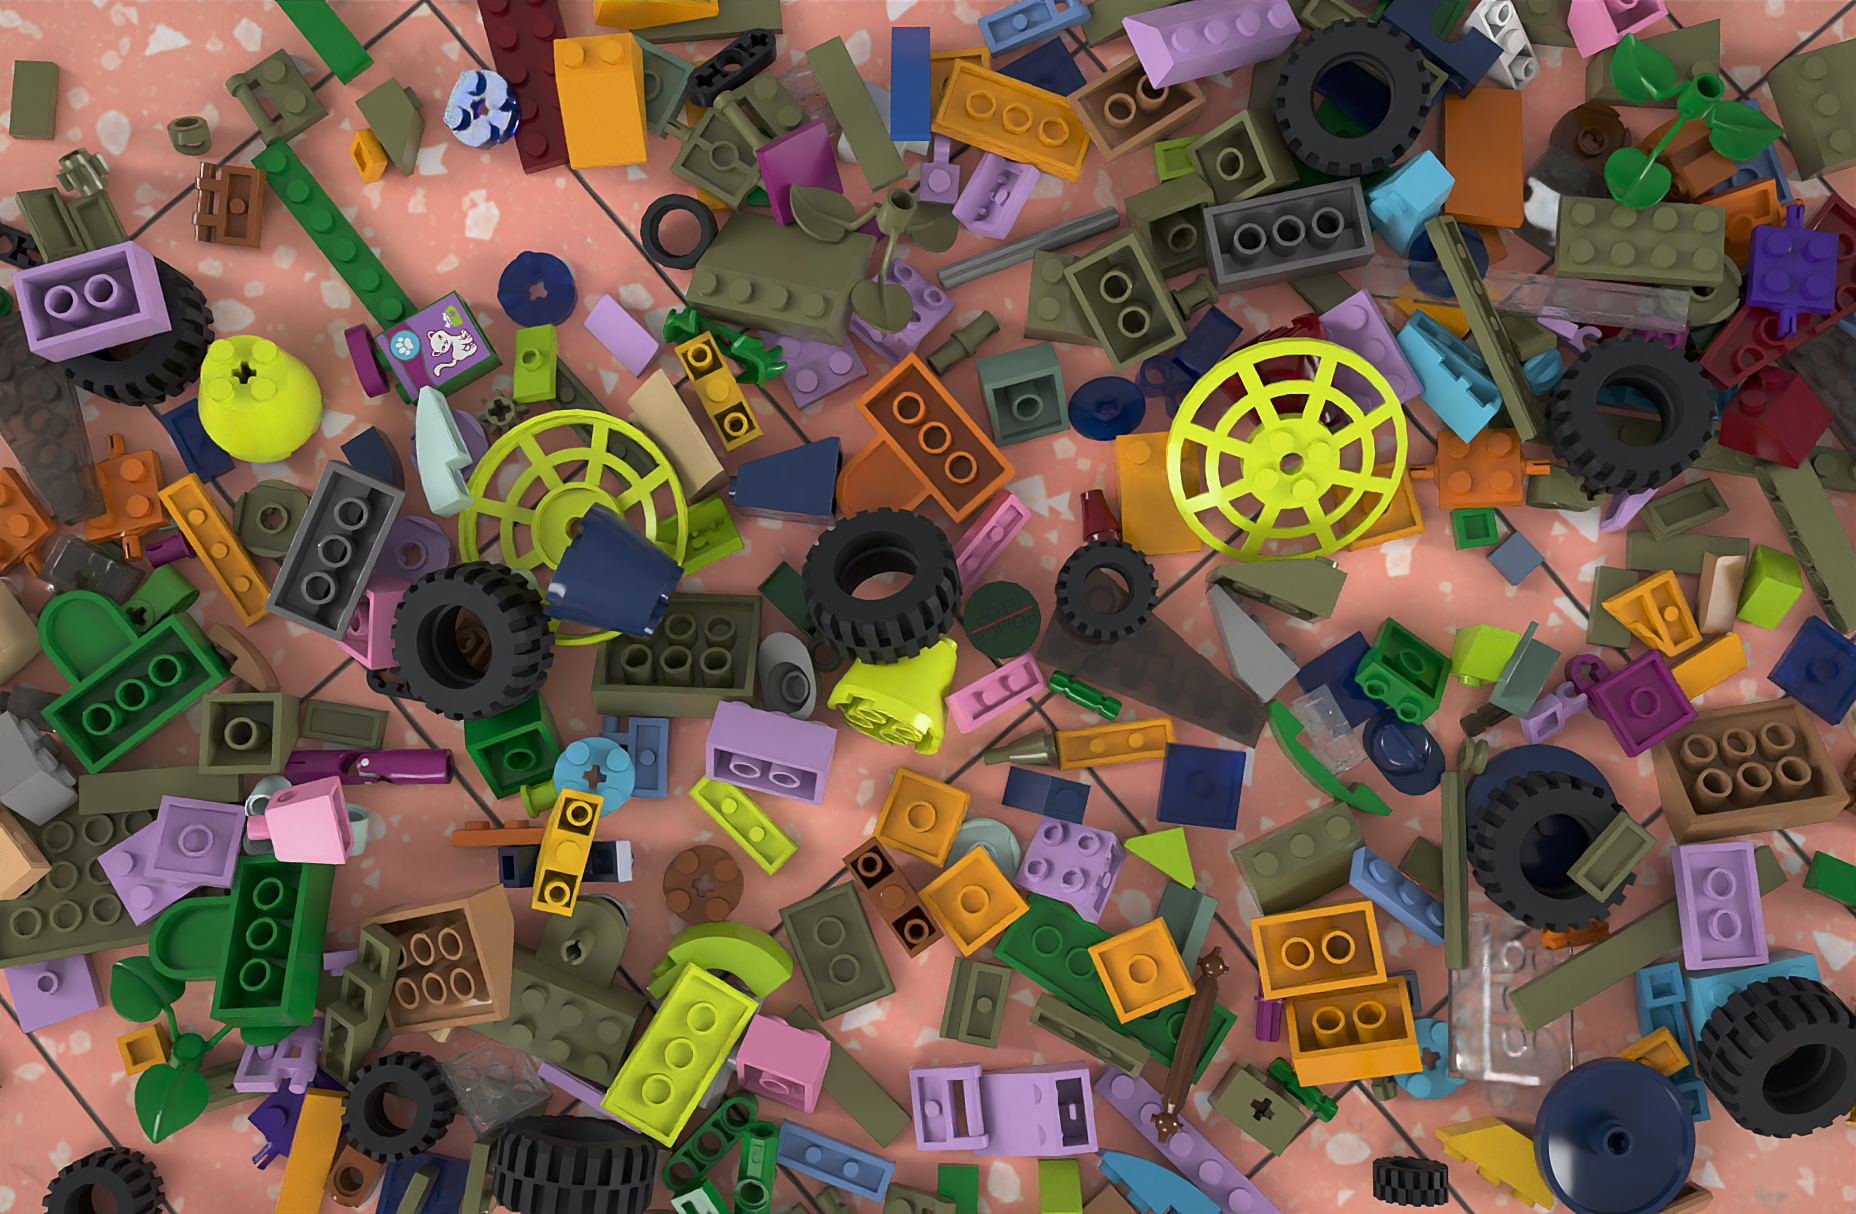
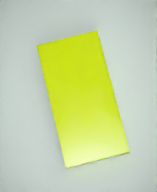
(679, 1054)

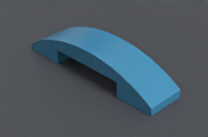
(1658, 1004)

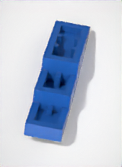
(910, 84)

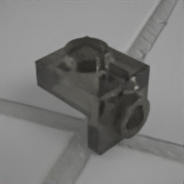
(28, 703)

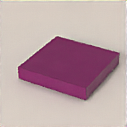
(801, 159)
(1642, 703)

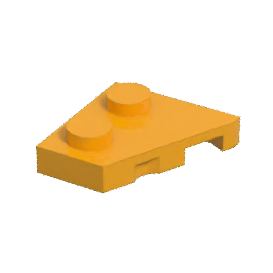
(1656, 614)

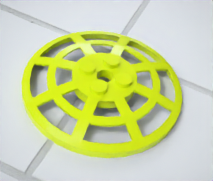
(1284, 435)
(566, 501)

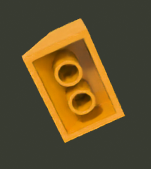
(1353, 1033)

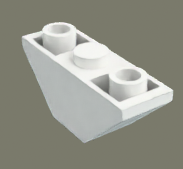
(1501, 24)

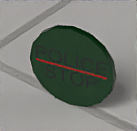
(1002, 619)

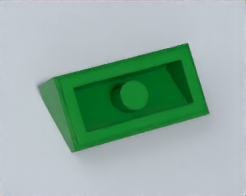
(1832, 879)

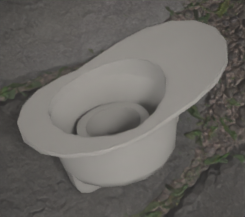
(788, 676)

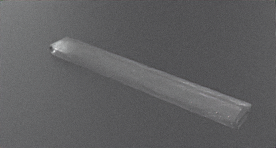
(1542, 296)

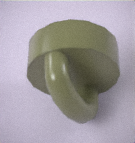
(190, 131)

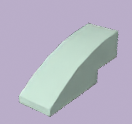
(441, 455)

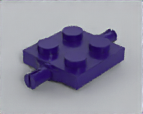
(1792, 270)
(280, 1114)

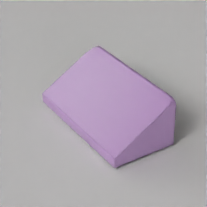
(623, 336)

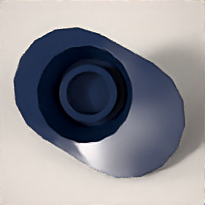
(1403, 753)

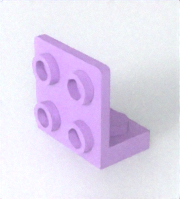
(929, 308)
(1072, 865)

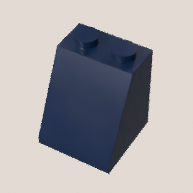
(791, 484)

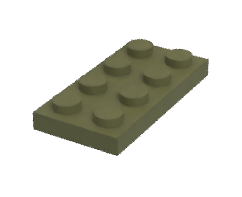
(1640, 245)

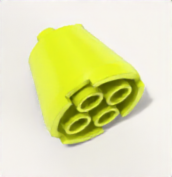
(257, 399)
(901, 699)

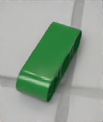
(328, 37)
(700, 1157)

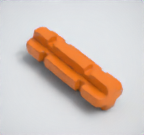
(1573, 938)

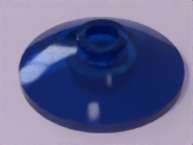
(1105, 397)

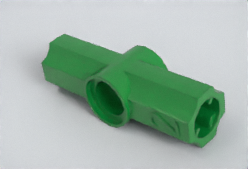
(757, 1166)

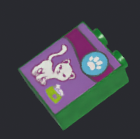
(437, 349)

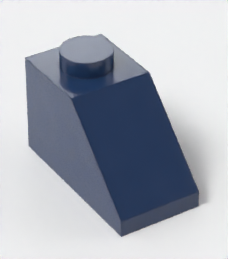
(1046, 795)

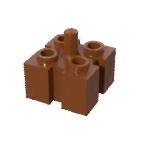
(1690, 159)

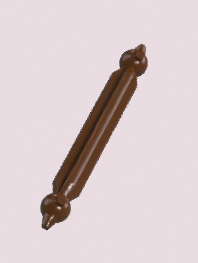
(1189, 1044)

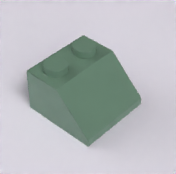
(1023, 394)

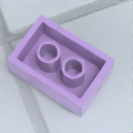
(91, 301)
(770, 752)

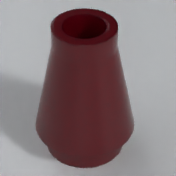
(1097, 518)

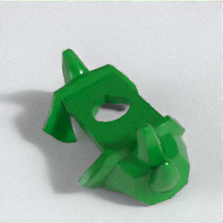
(746, 349)

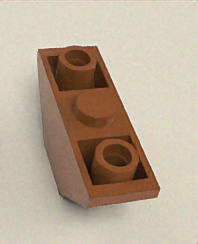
(893, 896)

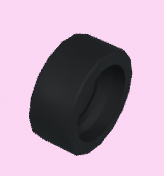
(650, 226)

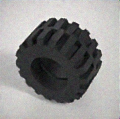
(1130, 566)
(367, 1113)
(121, 1173)

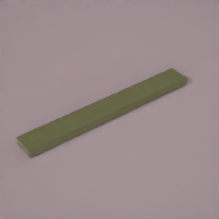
(1617, 955)

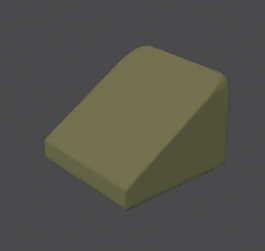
(1423, 864)

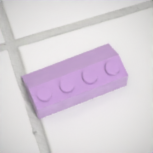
(1209, 37)

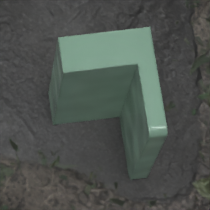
(1524, 674)
(1187, 918)

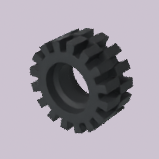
(1410, 1181)

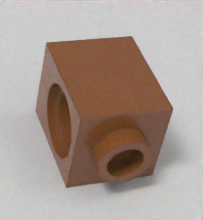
(341, 1185)

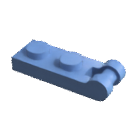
(1029, 22)

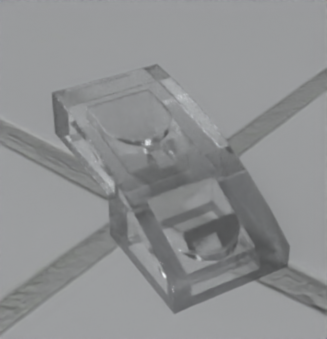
(1329, 730)

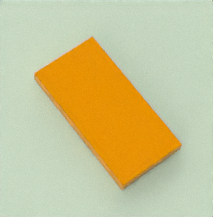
(1012, 120)

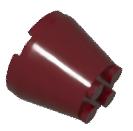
(1286, 368)

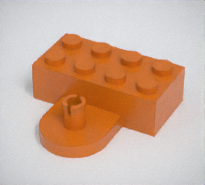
(920, 451)

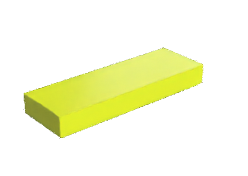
(745, 822)

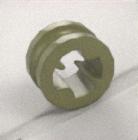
(1472, 755)

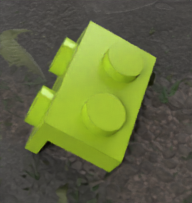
(710, 534)

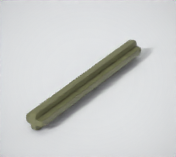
(1455, 871)

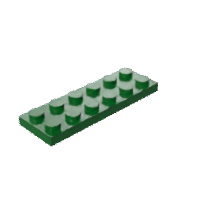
(1052, 950)

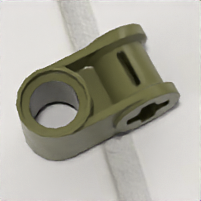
(1562, 491)

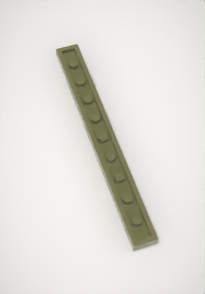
(1832, 466)

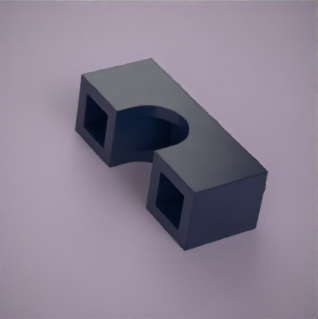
(1462, 60)

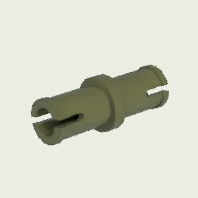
(963, 343)

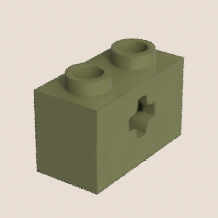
(1274, 1125)

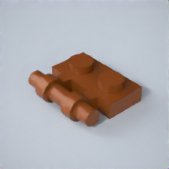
(239, 205)

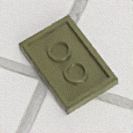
(837, 950)

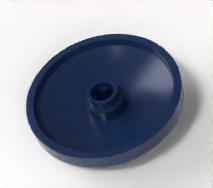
(1554, 841)
(1614, 1138)

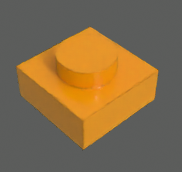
(368, 155)
(144, 1048)

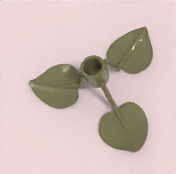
(931, 228)

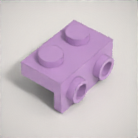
(995, 195)

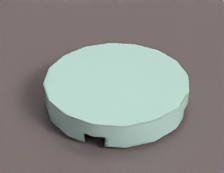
(996, 840)

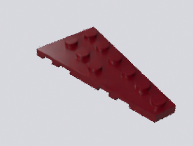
(1750, 334)

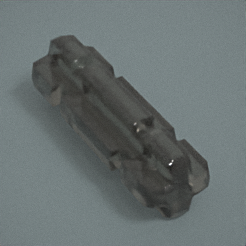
(1486, 716)

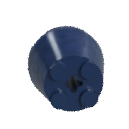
(612, 577)

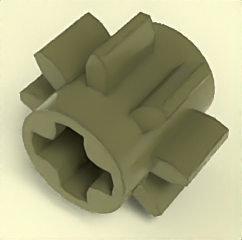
(83, 172)
(494, 409)

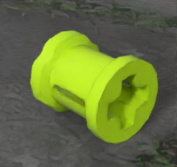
(539, 797)

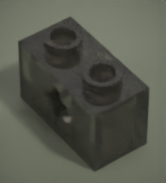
(75, 556)

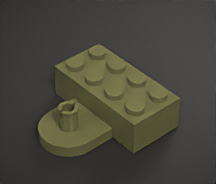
(566, 995)

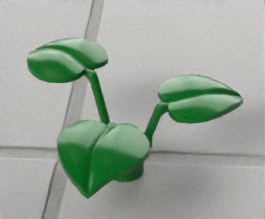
(1645, 72)
(175, 1094)

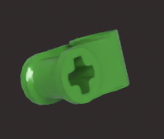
(161, 595)

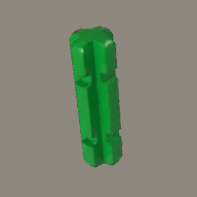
(1084, 695)
(1309, 1096)

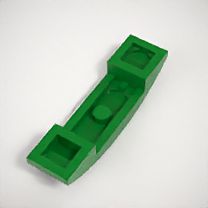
(1285, 729)

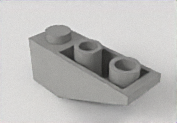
(1250, 653)

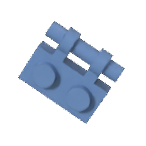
(648, 749)

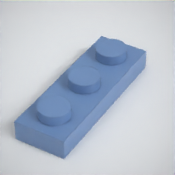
(1398, 895)
(834, 1161)

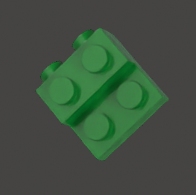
(1404, 672)

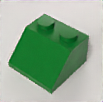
(515, 746)

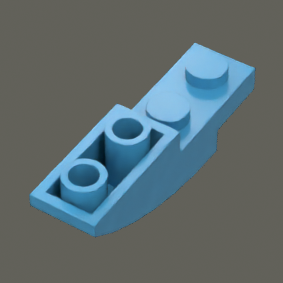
(1153, 1185)

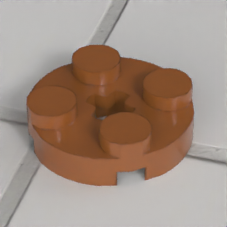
(722, 872)

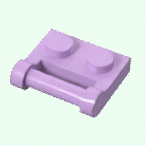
(936, 1107)

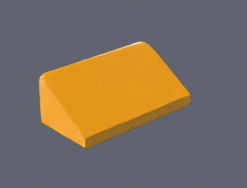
(1709, 664)

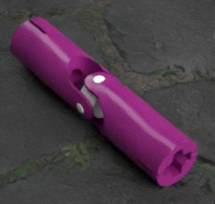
(392, 766)

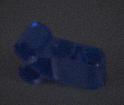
(1190, 360)

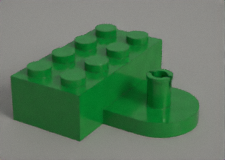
(122, 680)
(255, 944)

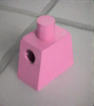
(306, 823)

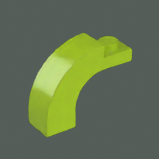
(724, 946)

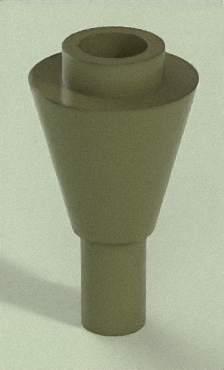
(1031, 749)

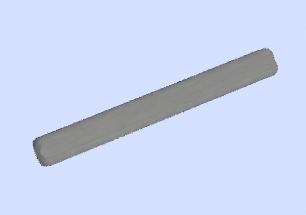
(1024, 248)

